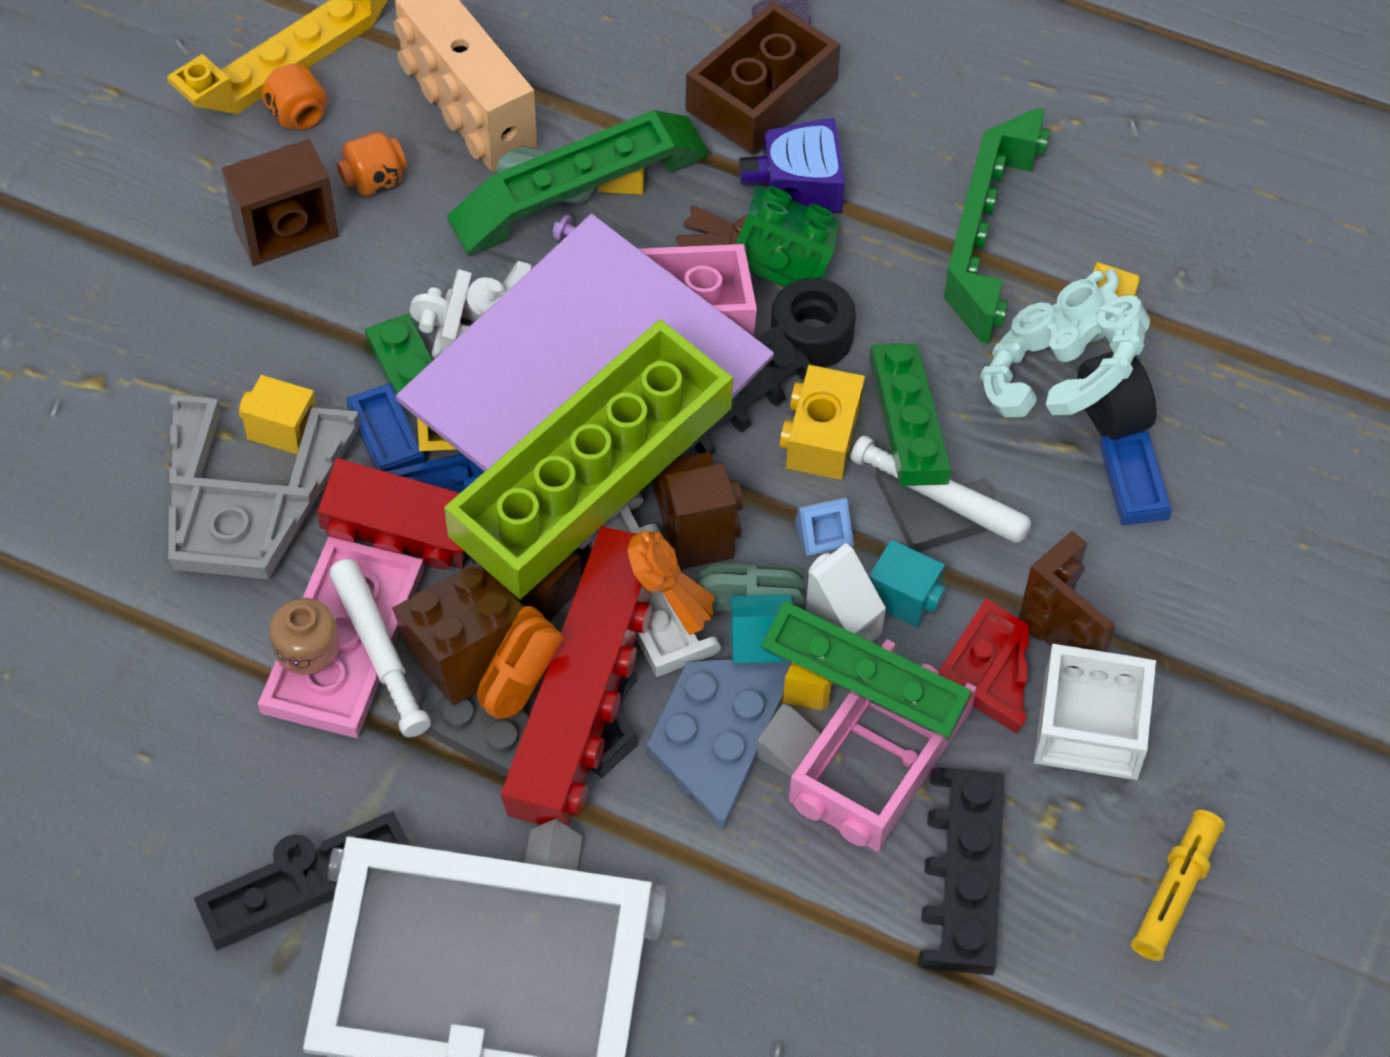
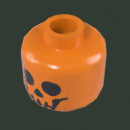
(294, 97)
(371, 164)

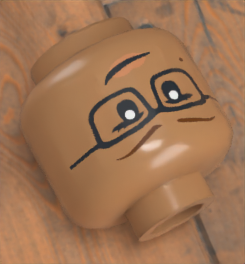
(304, 636)

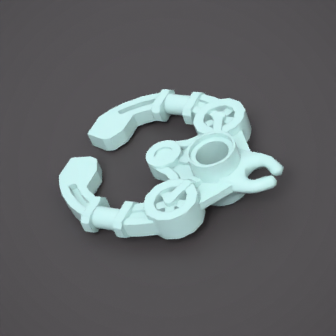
(1079, 317)

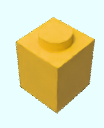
(276, 413)

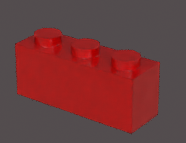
(389, 513)

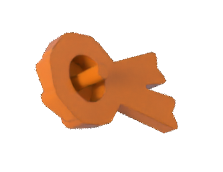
(657, 570)

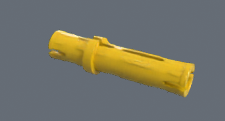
(1200, 835)

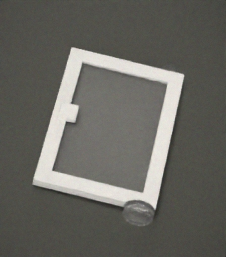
(476, 956)

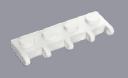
(666, 640)

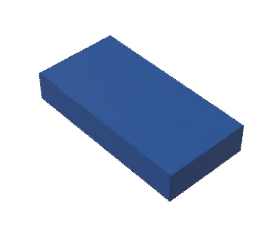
(385, 429)
(1135, 479)

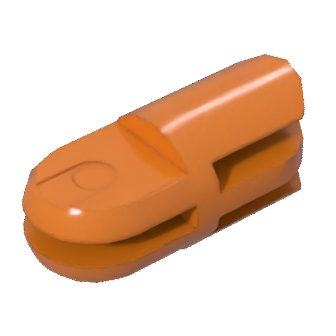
(518, 664)

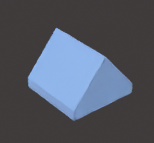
(824, 526)

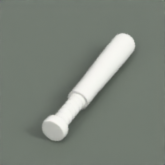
(954, 496)
(377, 642)

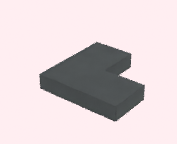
(925, 520)

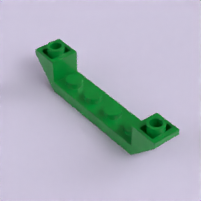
(570, 170)
(974, 295)

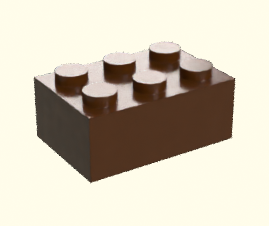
(762, 76)

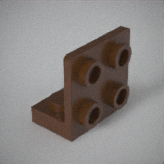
(1055, 608)

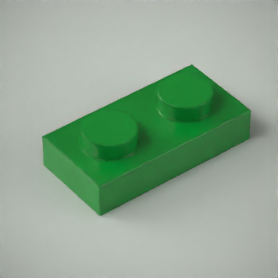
(398, 350)

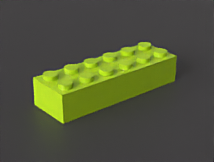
(589, 458)

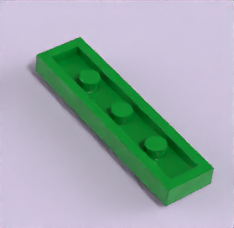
(909, 415)
(867, 670)

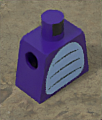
(802, 162)

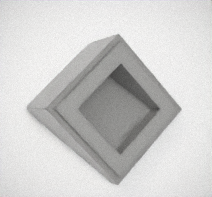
(786, 740)

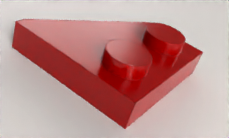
(993, 660)

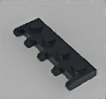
(785, 362)
(968, 871)

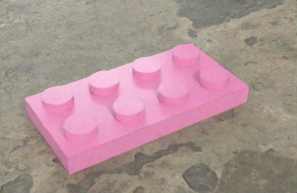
(343, 692)

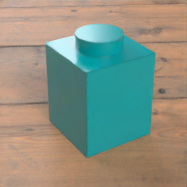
(908, 583)
(750, 624)

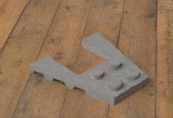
(238, 524)

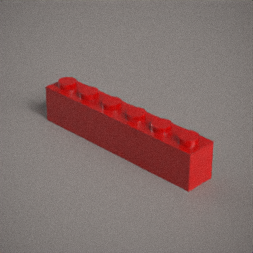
(580, 687)

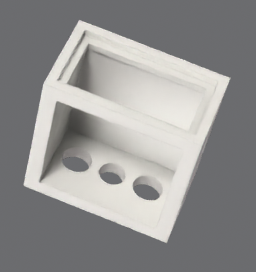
(1093, 716)

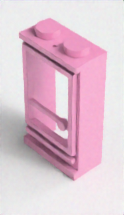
(851, 819)

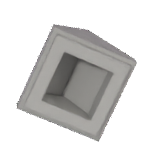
(554, 846)

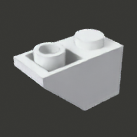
(844, 594)

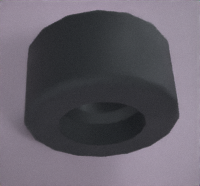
(820, 301)
(1127, 407)

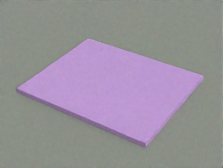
(556, 335)

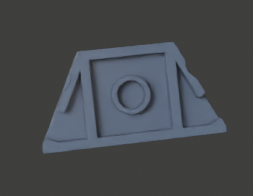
(714, 727)

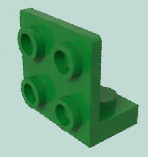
(787, 238)

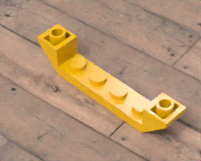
(301, 43)

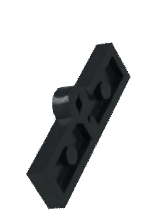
(286, 887)

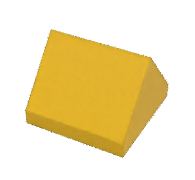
(806, 689)

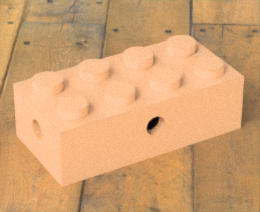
(466, 77)

